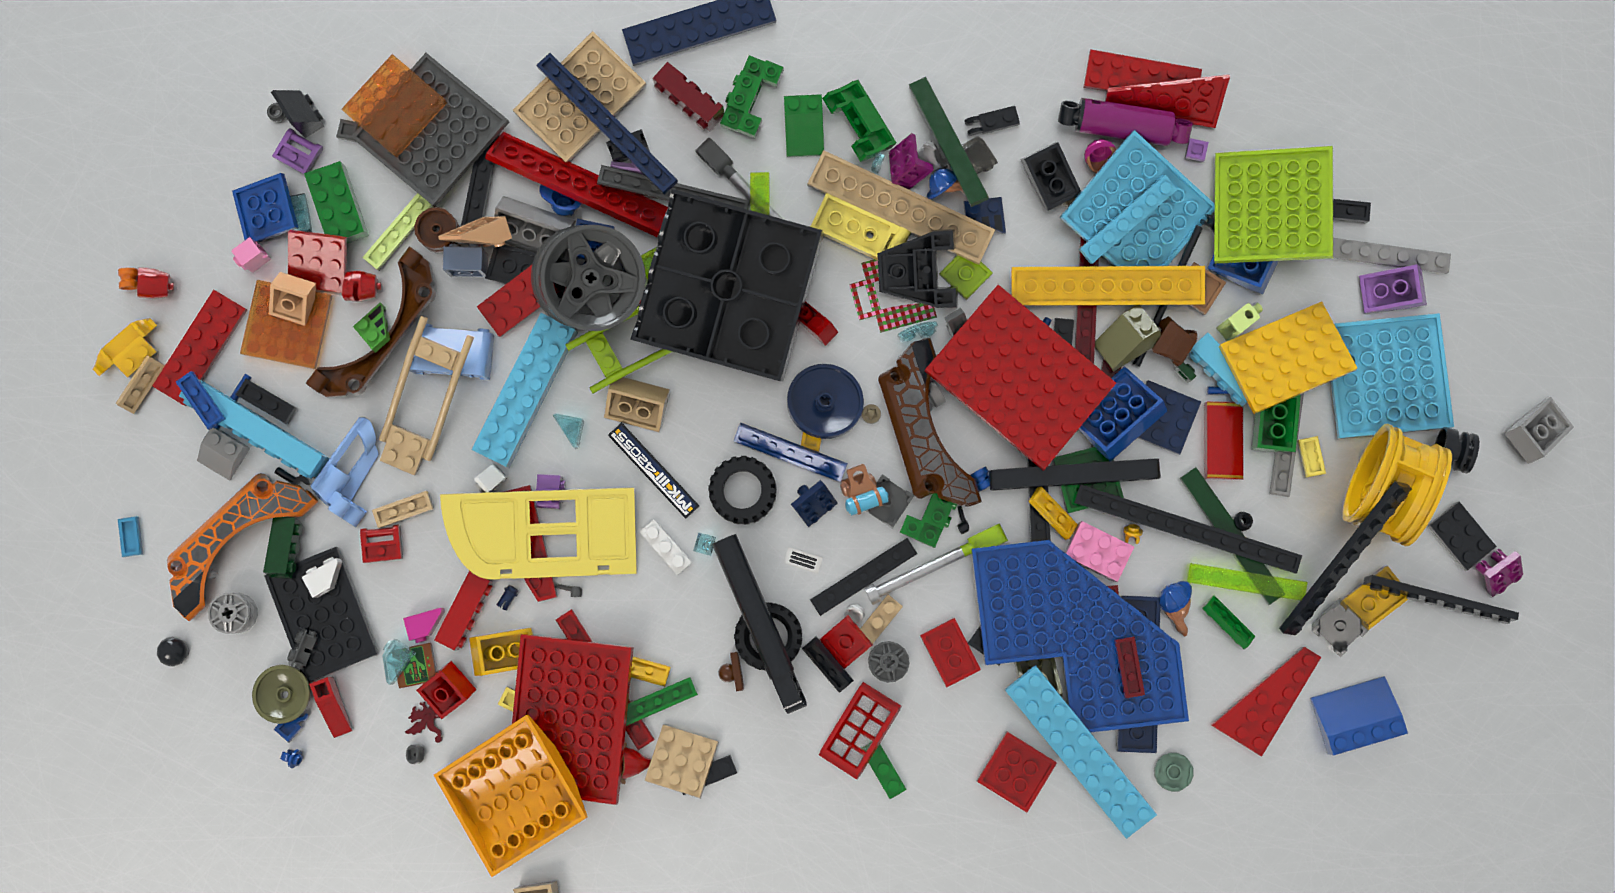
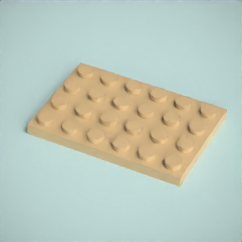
(557, 118)

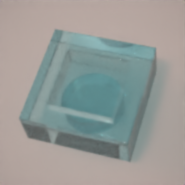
(704, 544)

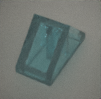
(571, 427)

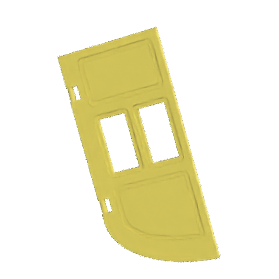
(495, 530)

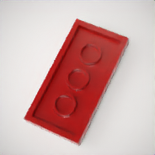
(511, 303)

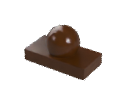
(732, 672)

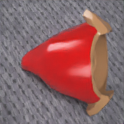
(633, 763)

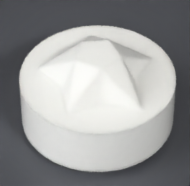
(855, 612)

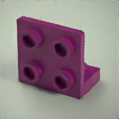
(904, 164)

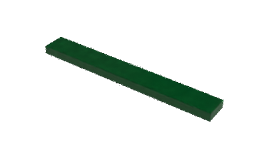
(948, 142)
(1220, 519)

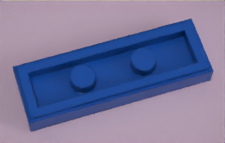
(200, 400)

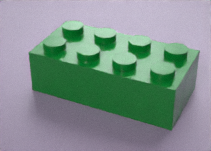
(336, 202)

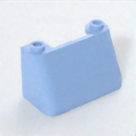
(477, 361)

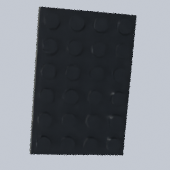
(334, 616)

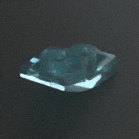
(301, 212)
(922, 329)

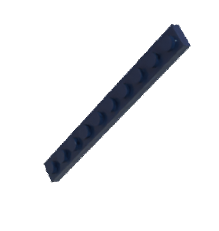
(607, 123)

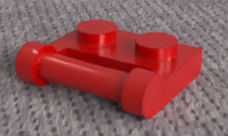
(381, 550)

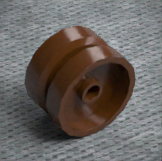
(429, 222)

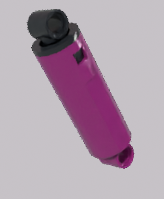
(1120, 120)

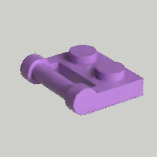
(294, 157)

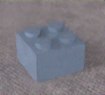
(465, 261)

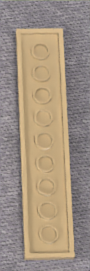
(898, 205)

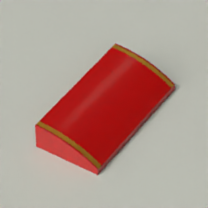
(1223, 441)

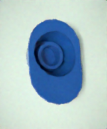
(560, 203)

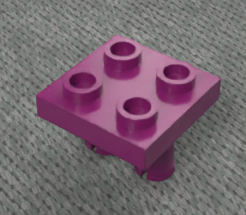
(1502, 574)

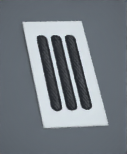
(803, 560)

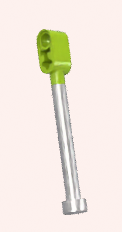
(990, 537)

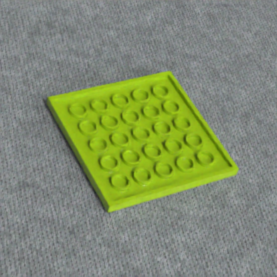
(1274, 205)

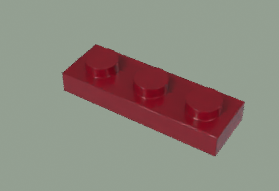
(1129, 667)

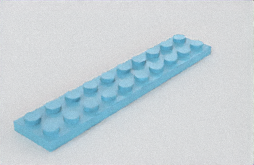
(1080, 751)

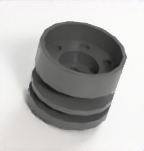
(880, 653)

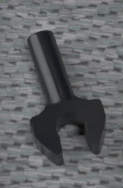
(290, 478)

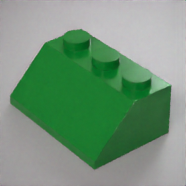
(1277, 427)

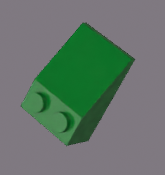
(804, 125)

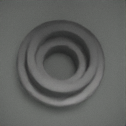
(271, 110)

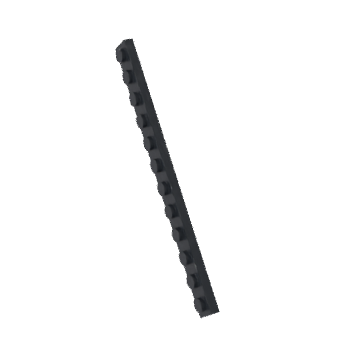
(1188, 529)

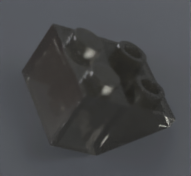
(979, 154)

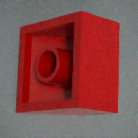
(446, 690)

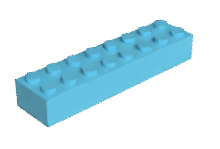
(524, 390)
(266, 435)

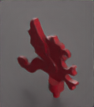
(427, 716)

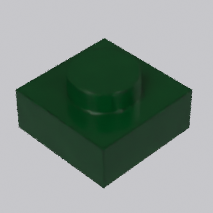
(1186, 372)

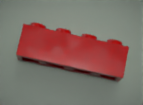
(463, 611)

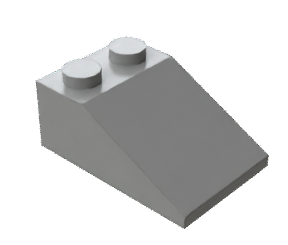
(1539, 431)

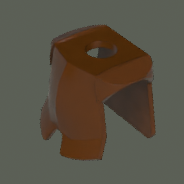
(1174, 341)

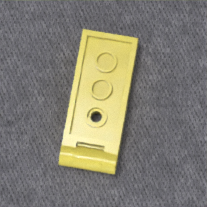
(851, 224)

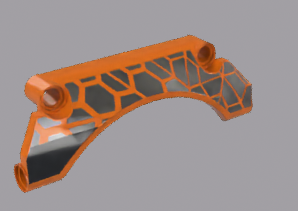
(245, 508)

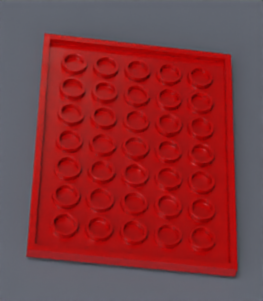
(1020, 377)
(581, 704)

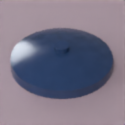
(825, 401)

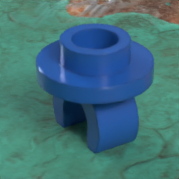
(293, 758)

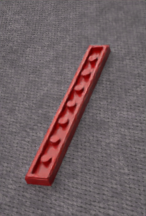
(574, 630)

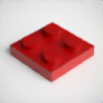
(846, 641)

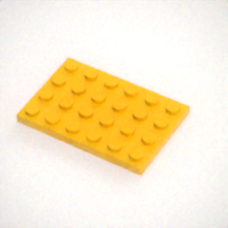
(1287, 357)

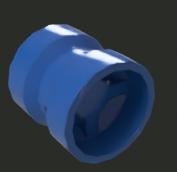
(981, 478)

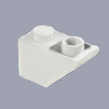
(489, 479)
(324, 578)

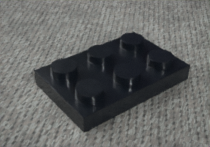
(1462, 536)

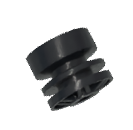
(1463, 448)

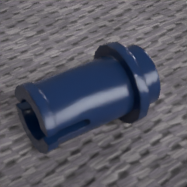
(508, 596)

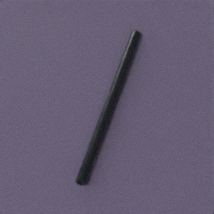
(1183, 262)

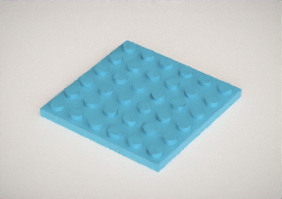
(1119, 183)
(1397, 377)

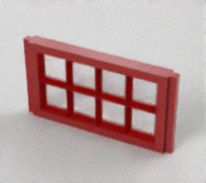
(860, 730)

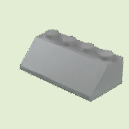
(530, 224)

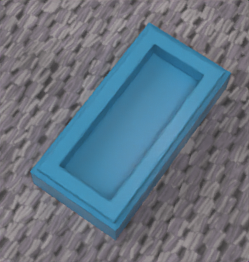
(130, 536)

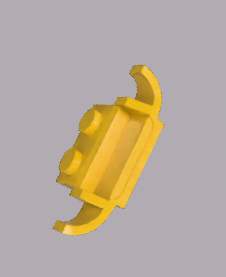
(127, 348)

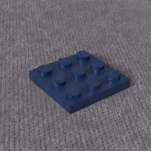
(1174, 426)

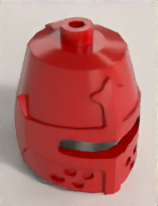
(153, 283)
(360, 286)

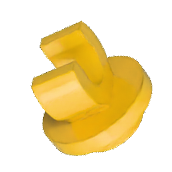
(1132, 530)

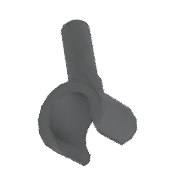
(575, 591)

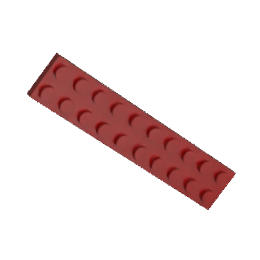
(576, 183)

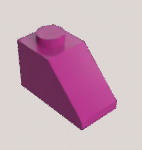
(422, 624)

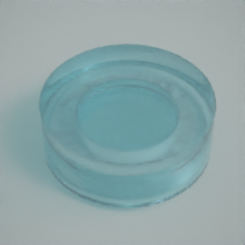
(877, 163)

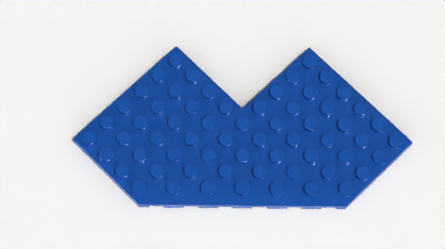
(1048, 606)

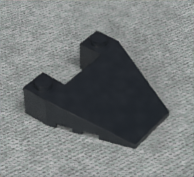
(912, 270)

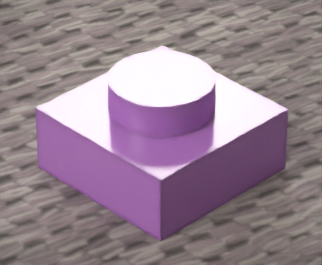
(1196, 150)

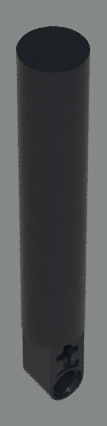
(759, 622)

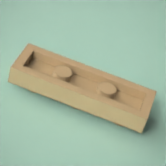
(140, 384)
(402, 509)
(880, 618)

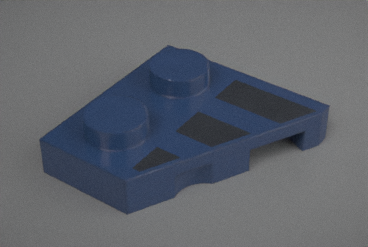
(988, 213)

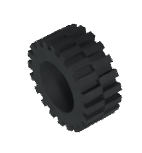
(745, 515)
(793, 628)

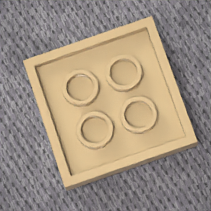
(681, 761)

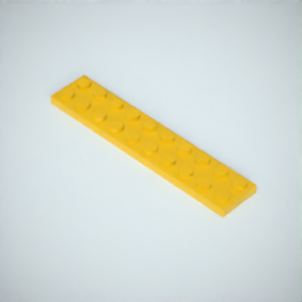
(1109, 285)

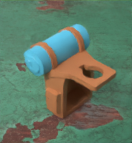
(862, 491)

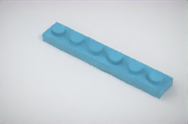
(1128, 219)

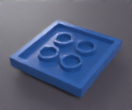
(265, 208)

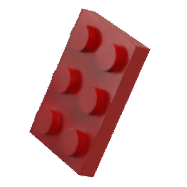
(950, 652)

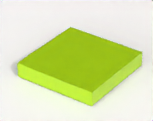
(965, 275)

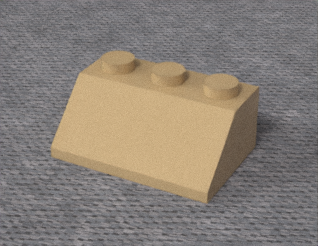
(636, 403)

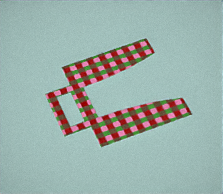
(890, 317)

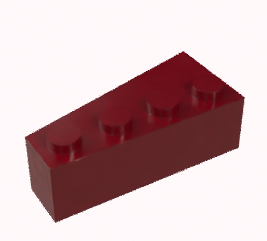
(688, 96)

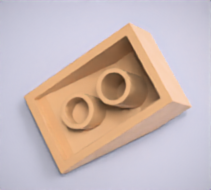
(483, 231)

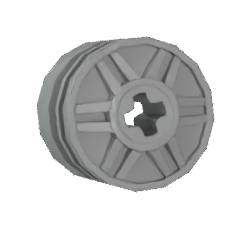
(243, 614)

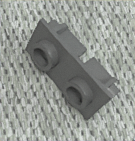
(298, 655)

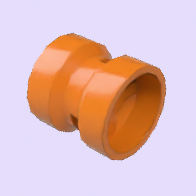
(128, 278)

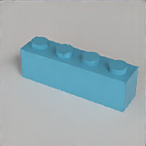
(1210, 357)

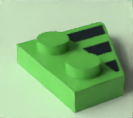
(374, 328)

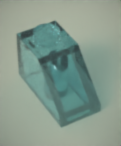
(396, 659)

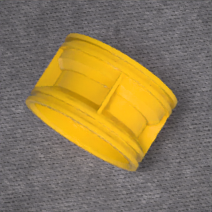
(1400, 459)

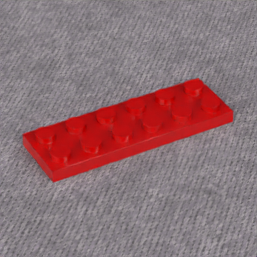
(1116, 70)
(201, 343)

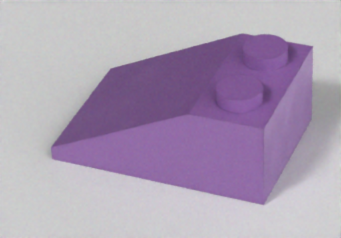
(1393, 289)

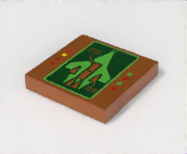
(419, 668)

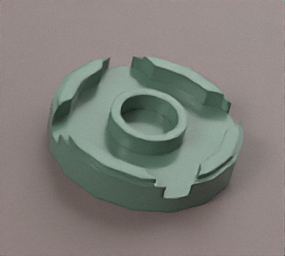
(1173, 772)

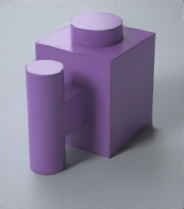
(549, 482)

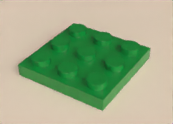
(1069, 492)

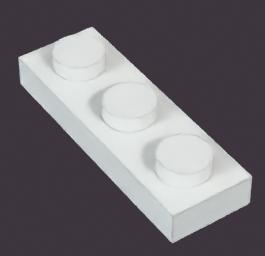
(665, 547)

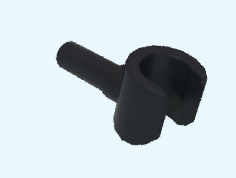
(1209, 223)
(964, 526)

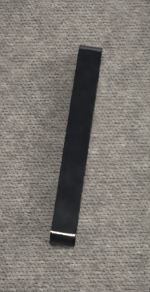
(1074, 474)

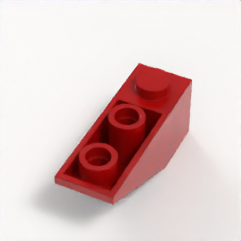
(817, 324)
(331, 706)

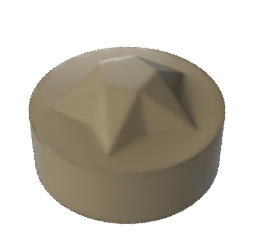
(871, 414)

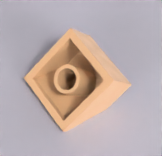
(291, 298)

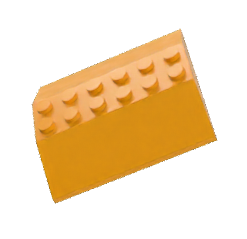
(512, 794)

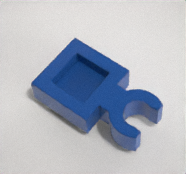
(291, 729)

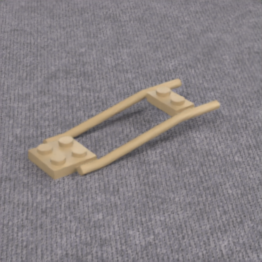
(402, 446)

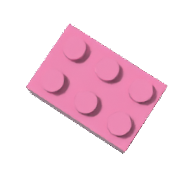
(1099, 551)

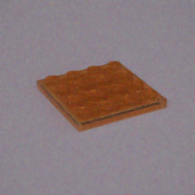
(394, 105)
(281, 339)

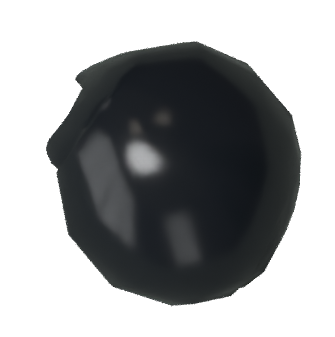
(171, 651)

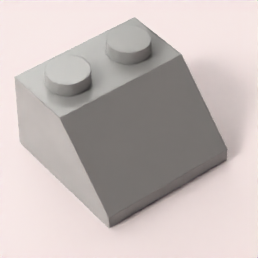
(221, 453)

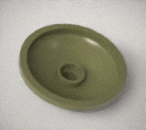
(269, 690)

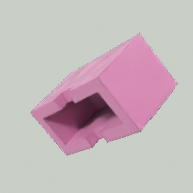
(250, 255)

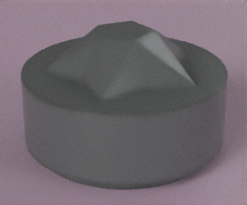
(415, 754)

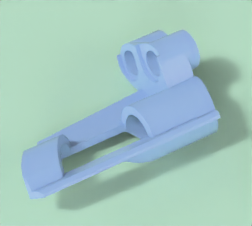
(336, 487)

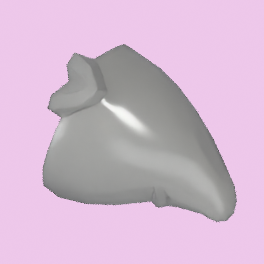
(930, 153)

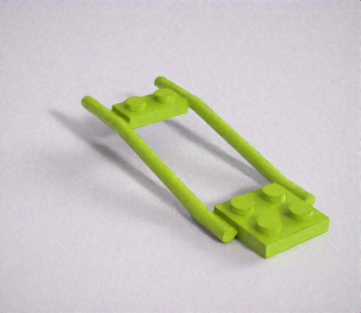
(607, 359)

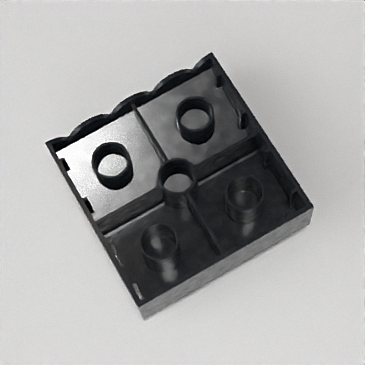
(727, 285)

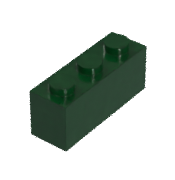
(283, 547)

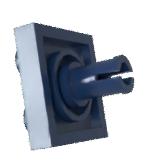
(813, 502)

